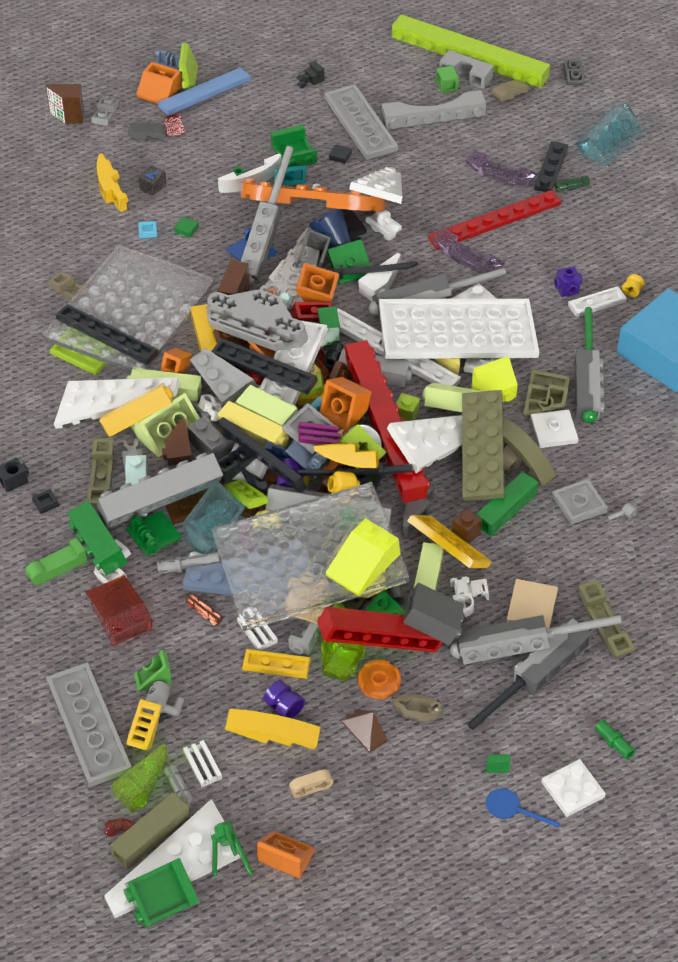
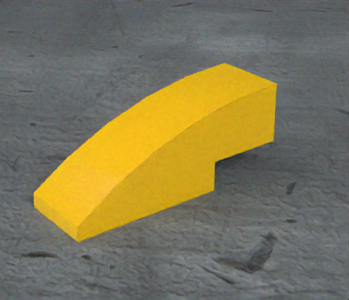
(349, 455)

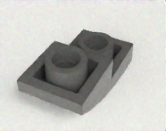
(573, 71)
(140, 131)

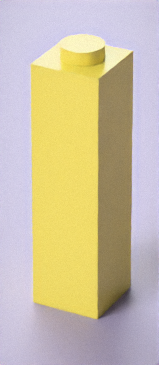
(254, 425)

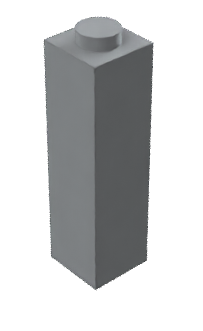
(395, 370)

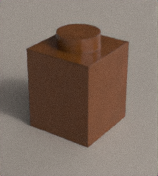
(467, 525)

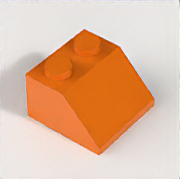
(316, 284)
(344, 402)

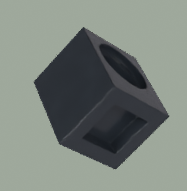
(13, 474)

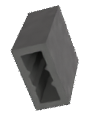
(434, 614)

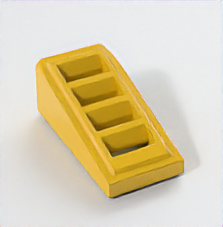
(134, 731)

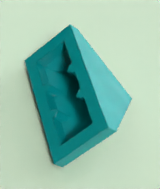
(293, 175)

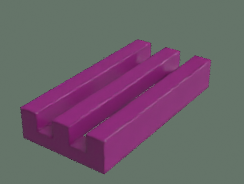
(317, 431)

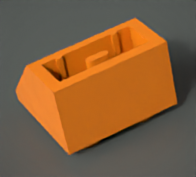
(159, 83)

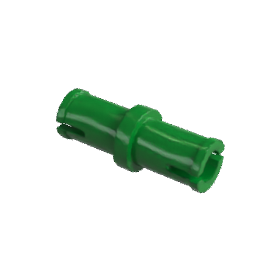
(615, 739)

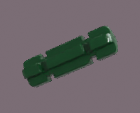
(572, 183)

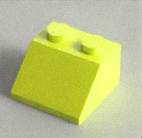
(496, 376)

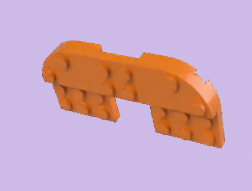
(335, 199)

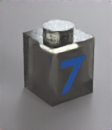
(152, 180)

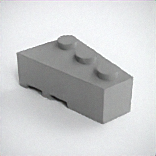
(223, 378)

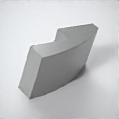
(105, 110)

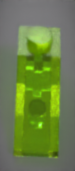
(137, 784)

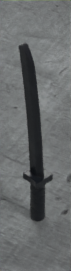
(371, 269)
(361, 471)

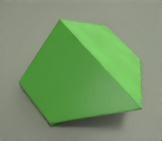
(155, 671)

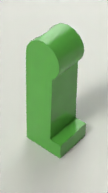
(57, 563)

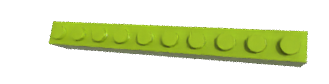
(441, 40)

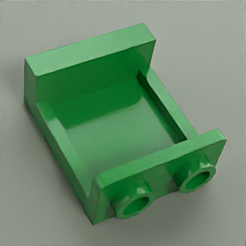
(296, 138)
(160, 893)

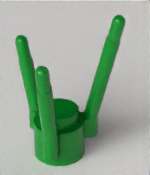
(227, 836)

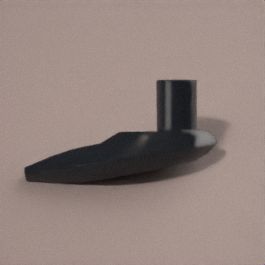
(255, 481)

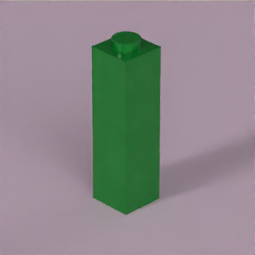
(501, 510)

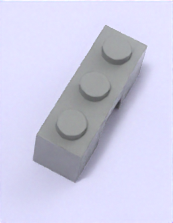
(479, 72)

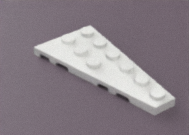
(382, 184)
(286, 275)
(99, 397)
(427, 439)
(189, 843)

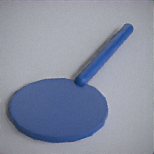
(505, 804)

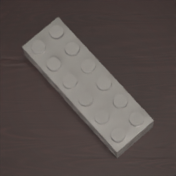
(158, 490)

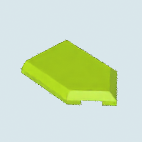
(188, 66)

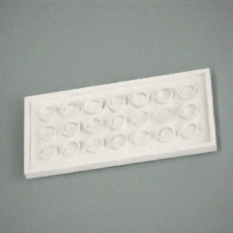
(457, 328)

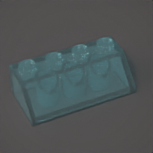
(610, 135)

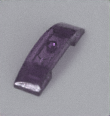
(481, 163)
(465, 256)

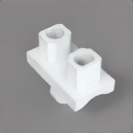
(384, 224)

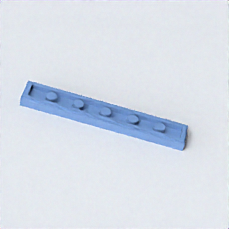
(204, 91)

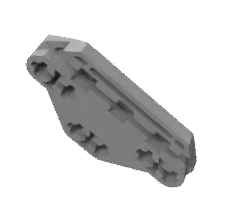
(261, 315)

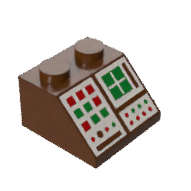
(66, 102)

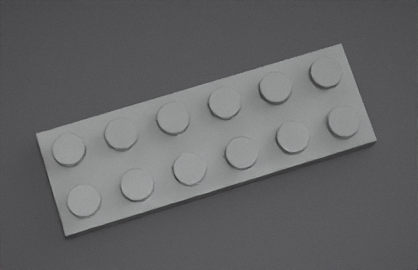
(361, 122)
(88, 724)

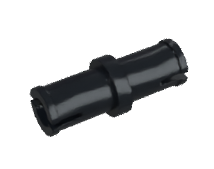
(333, 354)

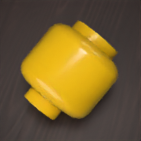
(342, 480)

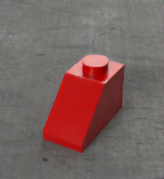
(307, 310)

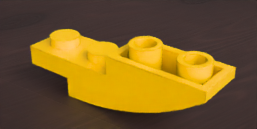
(109, 184)

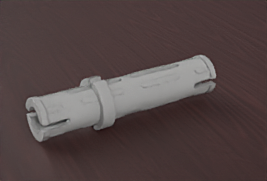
(180, 564)

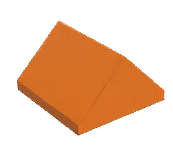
(284, 853)

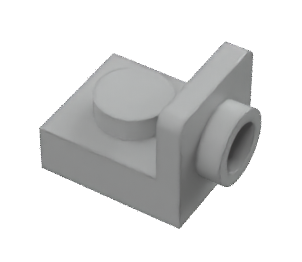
(307, 640)

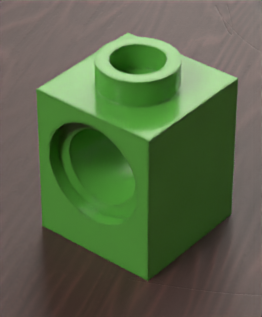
(447, 79)

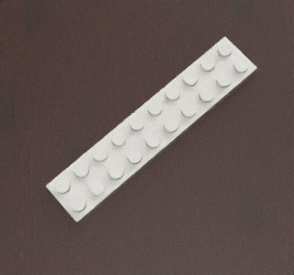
(299, 357)

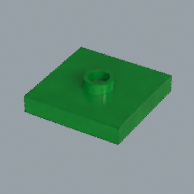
(350, 256)

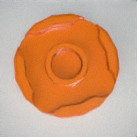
(383, 684)

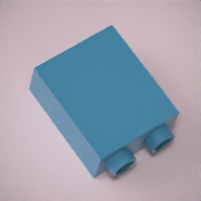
(652, 339)

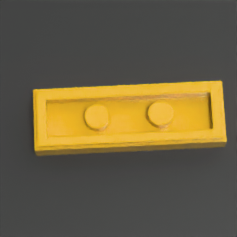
(276, 663)

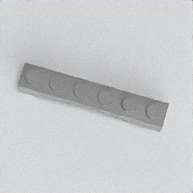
(403, 115)

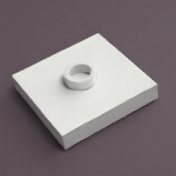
(554, 428)

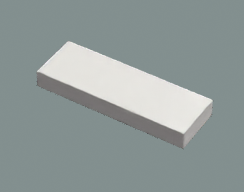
(597, 301)

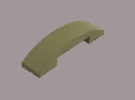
(528, 452)
(101, 469)
(596, 607)

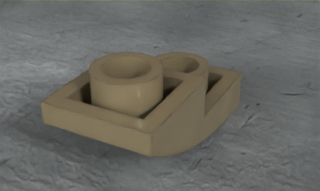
(508, 90)

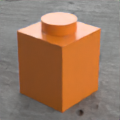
(176, 361)

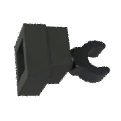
(313, 74)

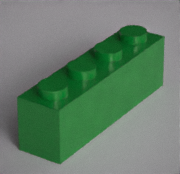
(97, 538)

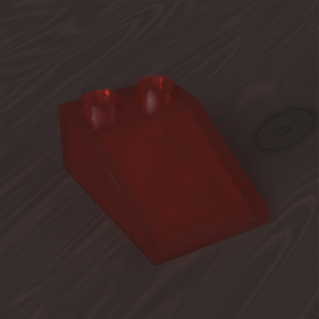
(120, 610)

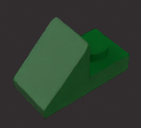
(329, 317)

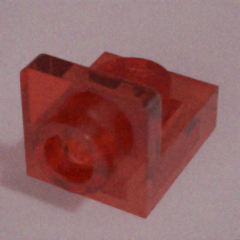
(174, 124)

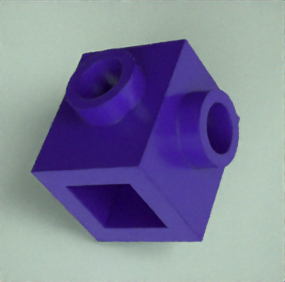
(568, 281)

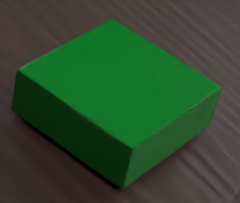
(186, 227)
(498, 763)

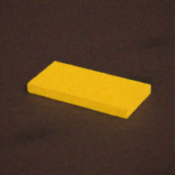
(449, 541)

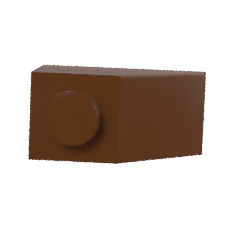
(177, 445)

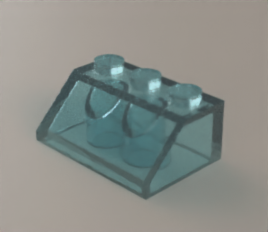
(213, 510)

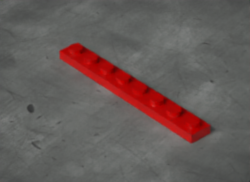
(502, 216)

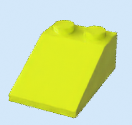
(363, 557)

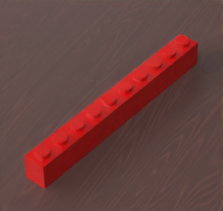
(382, 412)

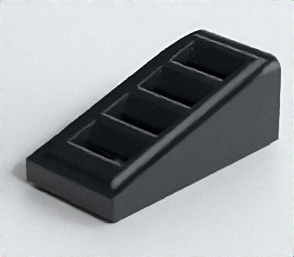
(234, 467)

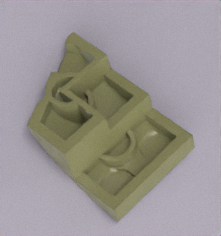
(545, 392)

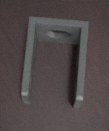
(318, 246)

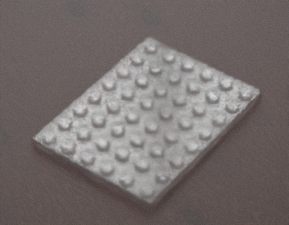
(137, 297)
(282, 556)

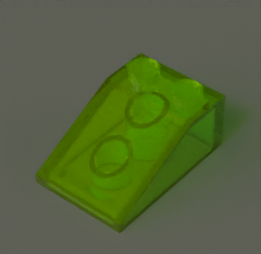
(340, 659)

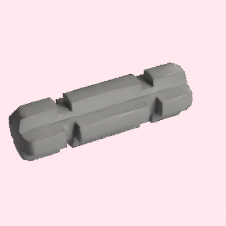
(177, 783)

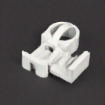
(212, 405)
(465, 590)

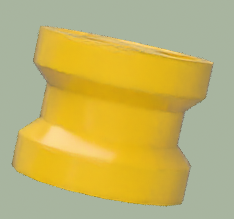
(633, 285)

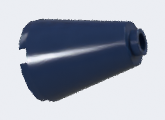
(334, 226)

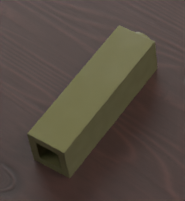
(150, 830)

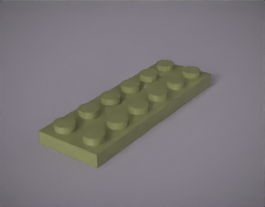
(483, 445)

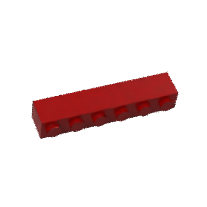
(373, 629)

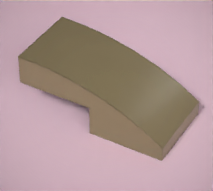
(64, 285)

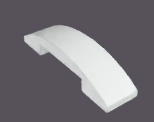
(233, 183)

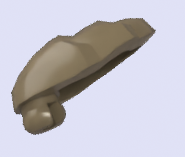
(418, 707)

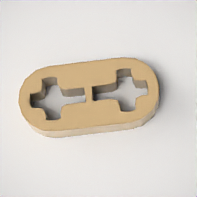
(311, 783)

